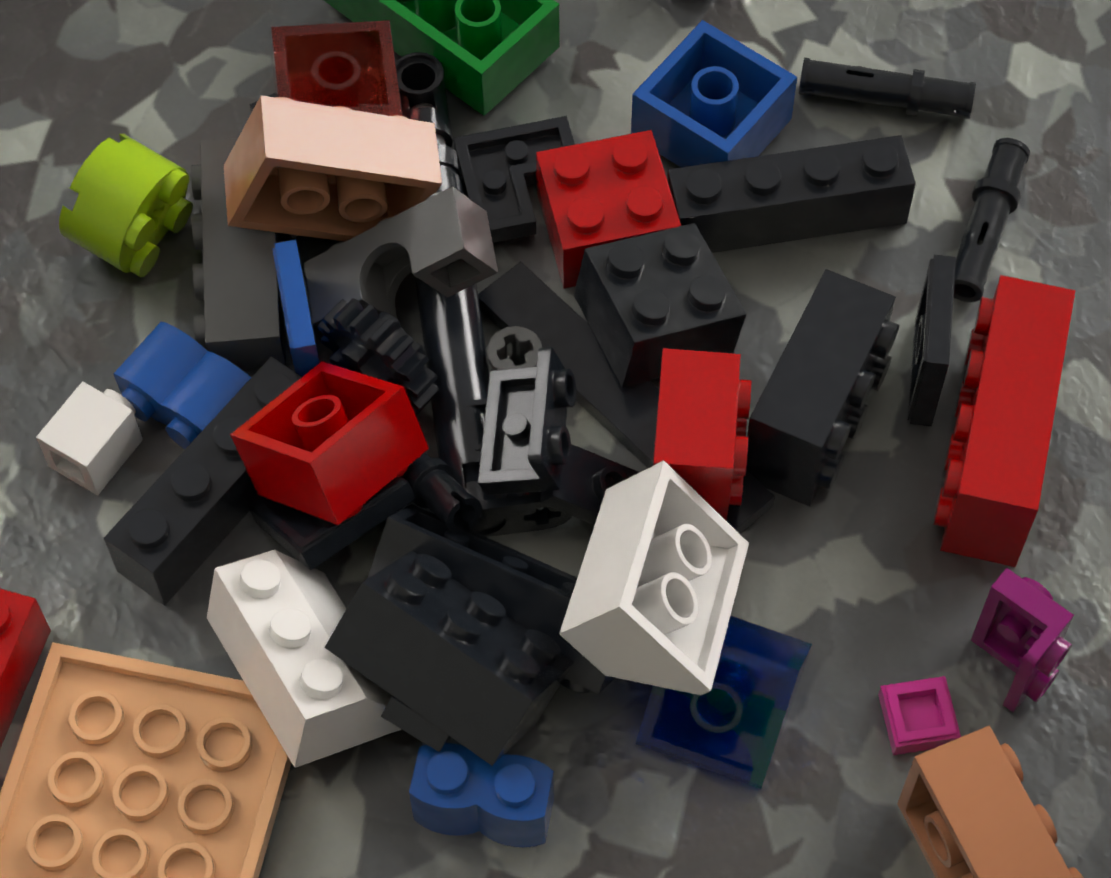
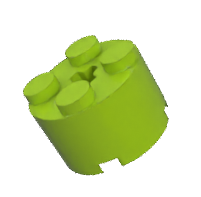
(126, 204)

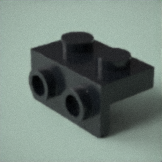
(527, 427)

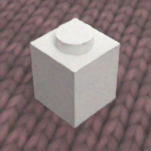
(90, 437)

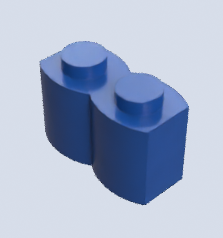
(178, 382)
(465, 795)

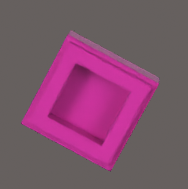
(918, 715)

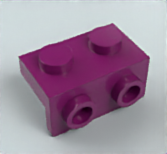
(1025, 633)

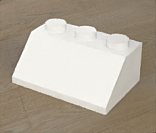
(656, 584)
(275, 629)

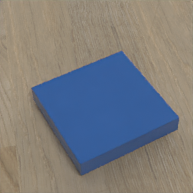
(296, 307)

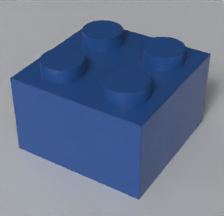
(713, 100)

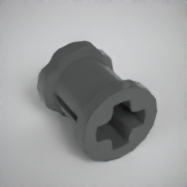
(524, 348)

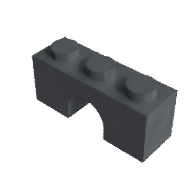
(438, 240)

